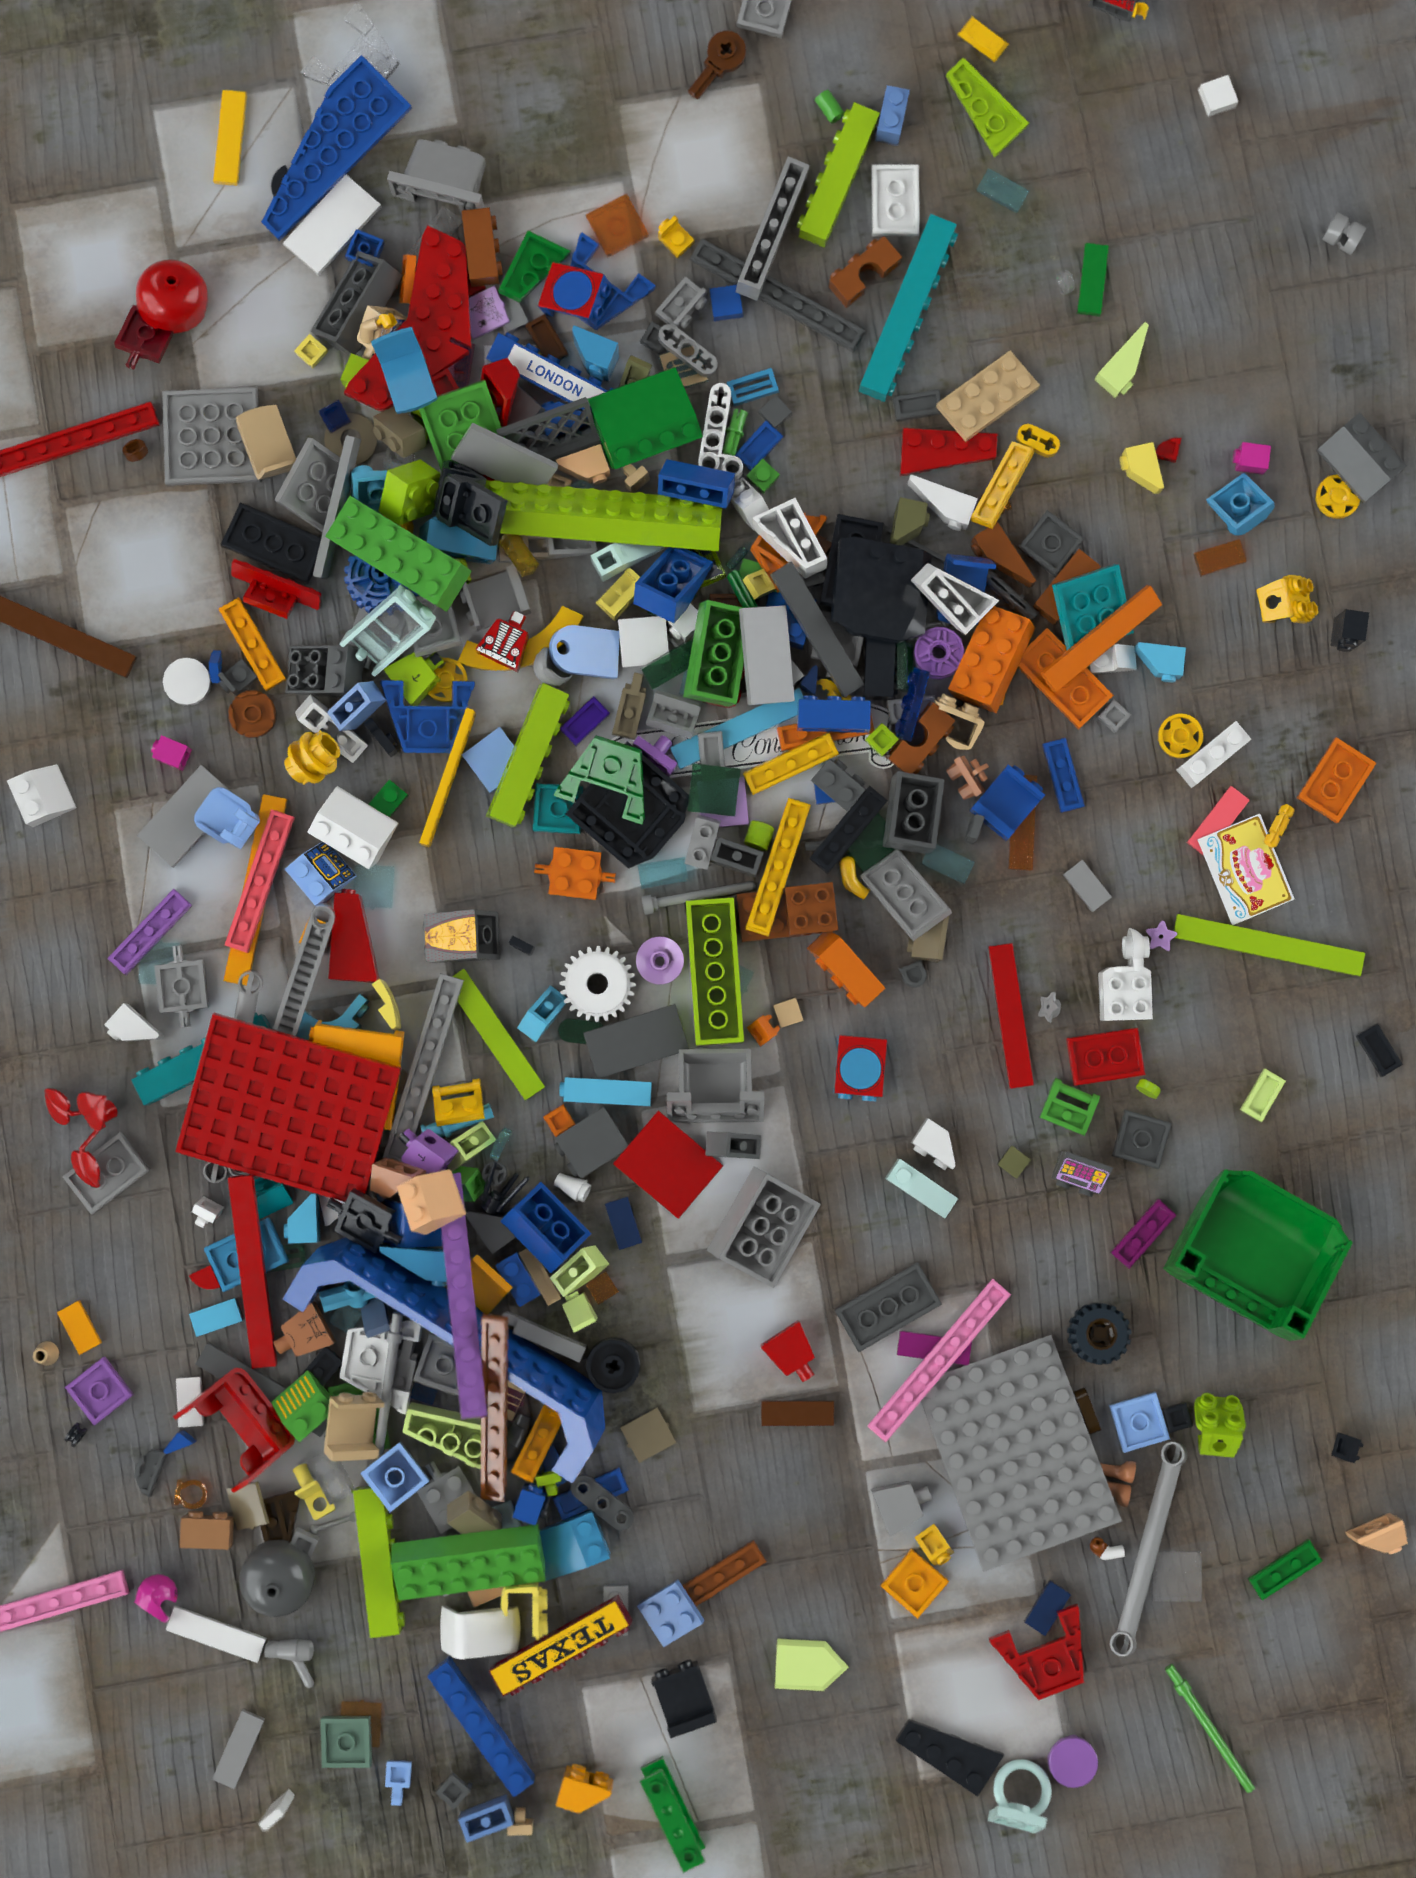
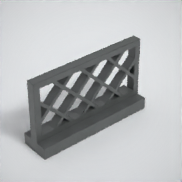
(560, 446)

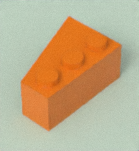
(846, 968)

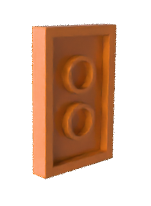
(1336, 780)

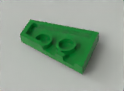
(531, 266)

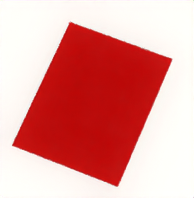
(668, 1164)

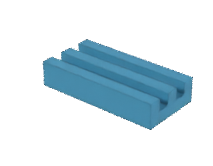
(749, 378)

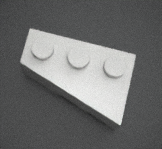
(791, 537)
(955, 599)

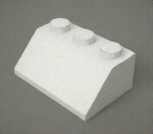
(353, 828)

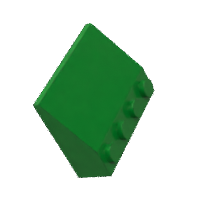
(644, 418)

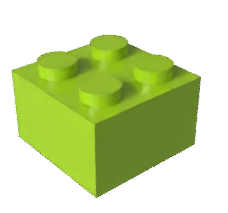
(409, 492)

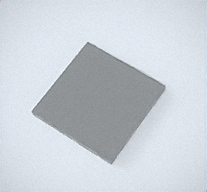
(204, 437)

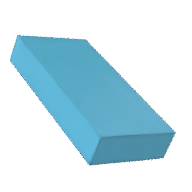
(216, 1317)

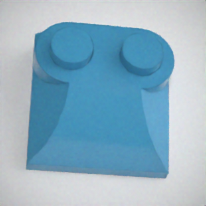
(1241, 505)

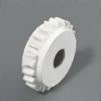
(577, 984)

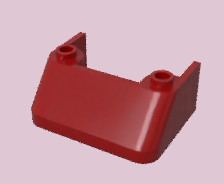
(250, 1416)

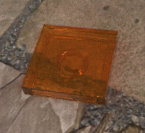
(617, 225)

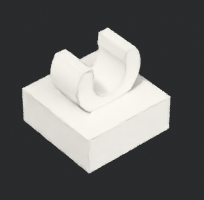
(207, 1211)

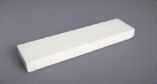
(216, 1634)

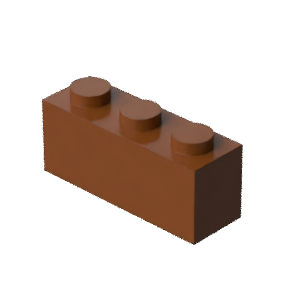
(481, 247)
(1077, 566)

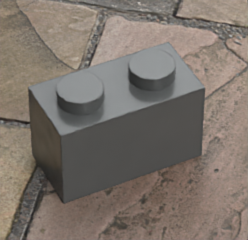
(736, 857)

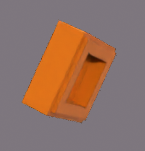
(559, 1120)

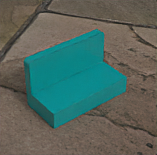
(271, 1196)

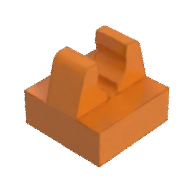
(762, 1030)

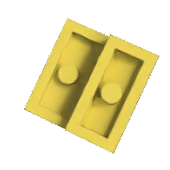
(390, 1010)

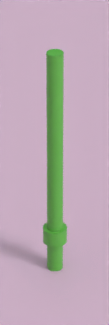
(1183, 1689)

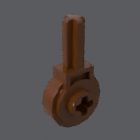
(717, 63)

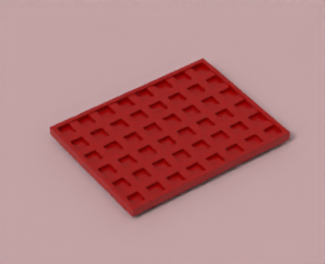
(287, 1108)

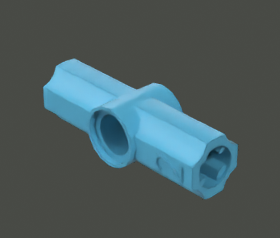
(343, 1296)

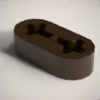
(1087, 1411)

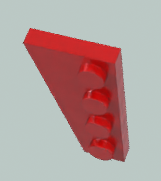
(935, 449)

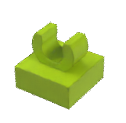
(881, 739)
(549, 1480)

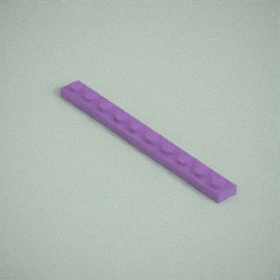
(463, 1316)

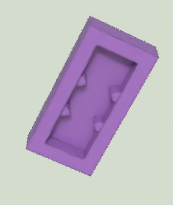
(656, 753)

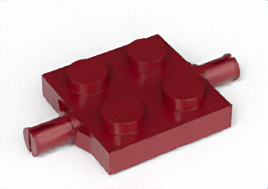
(141, 339)

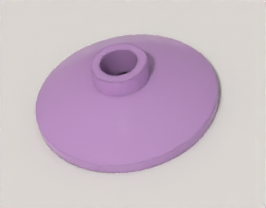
(656, 948)

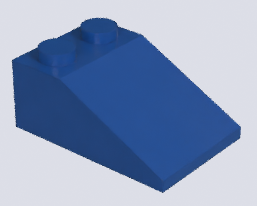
(671, 583)

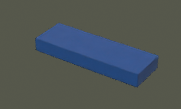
(1063, 775)
(570, 1506)

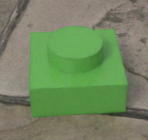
(763, 476)

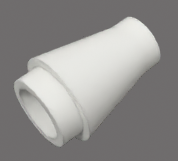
(574, 1187)

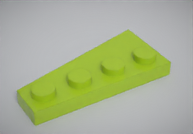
(990, 112)

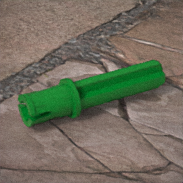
(740, 589)

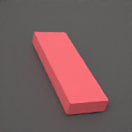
(1220, 816)

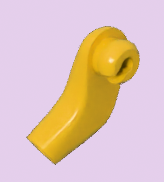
(849, 878)

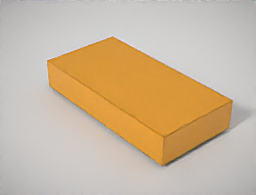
(79, 1327)

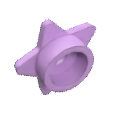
(1167, 936)

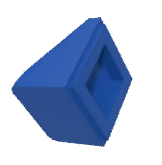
(180, 1440)

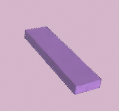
(149, 932)

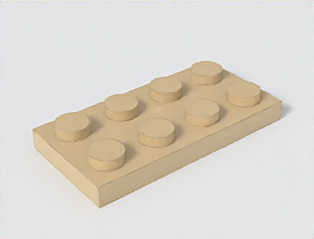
(987, 396)

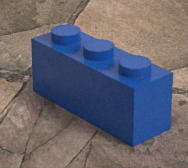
(696, 483)
(834, 714)

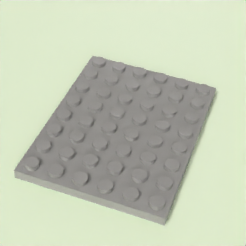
(1018, 1453)

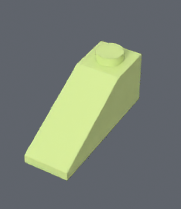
(1121, 368)

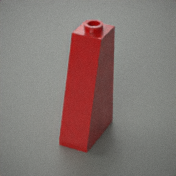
(351, 944)

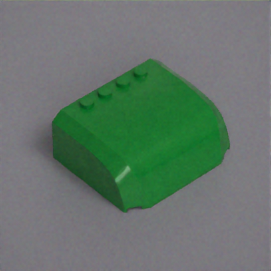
(1260, 1252)

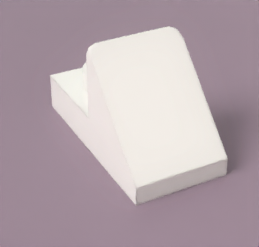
(1115, 659)

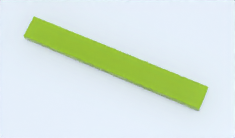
(1269, 945)

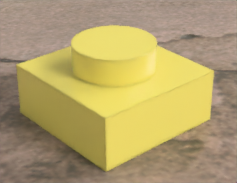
(311, 351)
(759, 584)

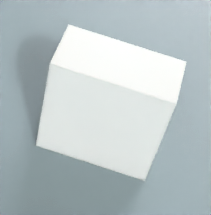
(1218, 95)

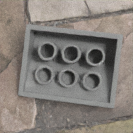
(763, 1227)

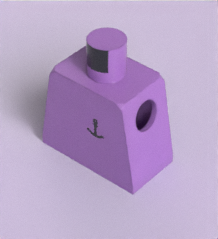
(427, 1151)

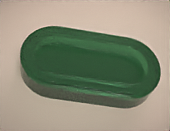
(572, 1030)

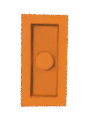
(407, 280)

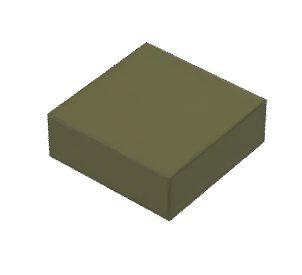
(1013, 1162)

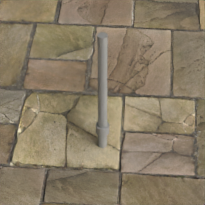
(394, 1338)

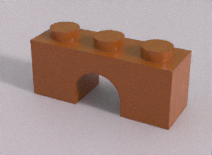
(878, 257)
(935, 725)

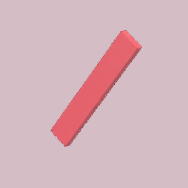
(259, 881)

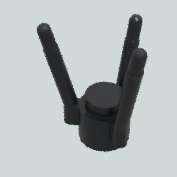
(494, 1201)

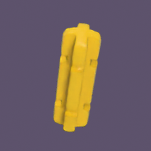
(1279, 825)

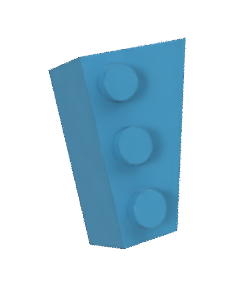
(456, 542)

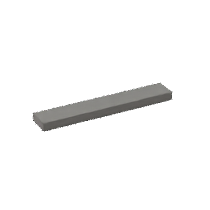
(337, 501)

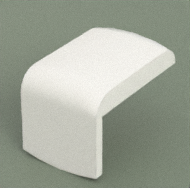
(479, 1632)

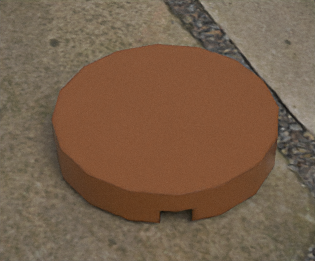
(252, 714)

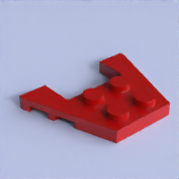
(1051, 1665)

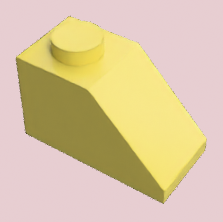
(1143, 466)

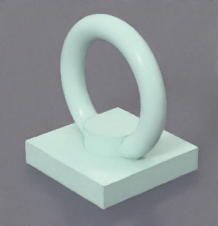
(1016, 1814)

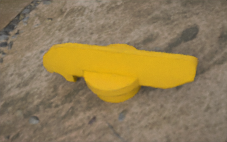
(831, 687)

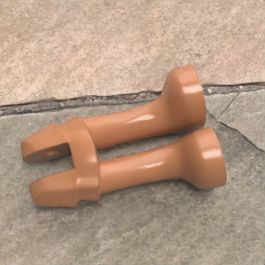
(1122, 1472)

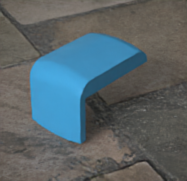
(405, 370)

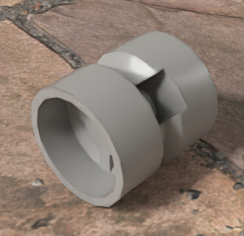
(1348, 241)

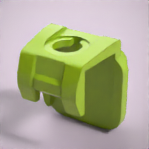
(1217, 1420)

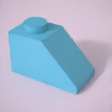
(1162, 660)
(542, 1014)
(304, 1223)

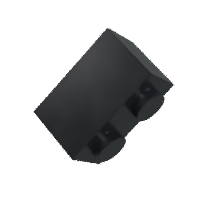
(1349, 630)

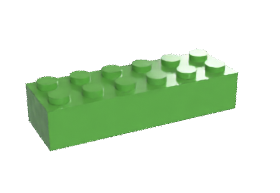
(398, 553)
(468, 1562)

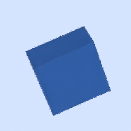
(364, 243)
(725, 303)

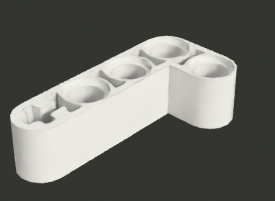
(718, 432)

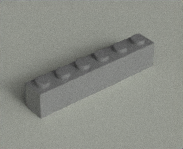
(772, 228)

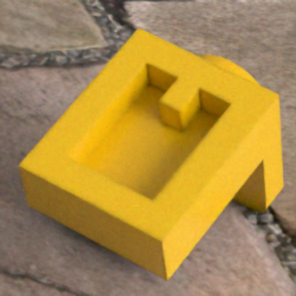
(674, 236)
(934, 1545)

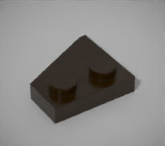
(281, 1515)

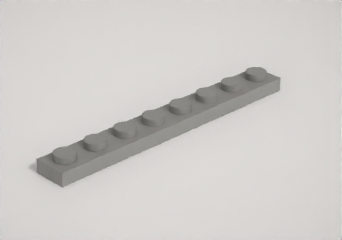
(424, 1063)

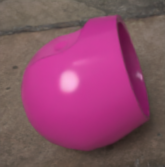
(153, 1592)

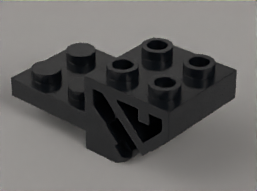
(468, 504)

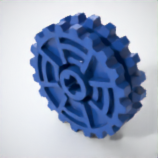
(368, 584)

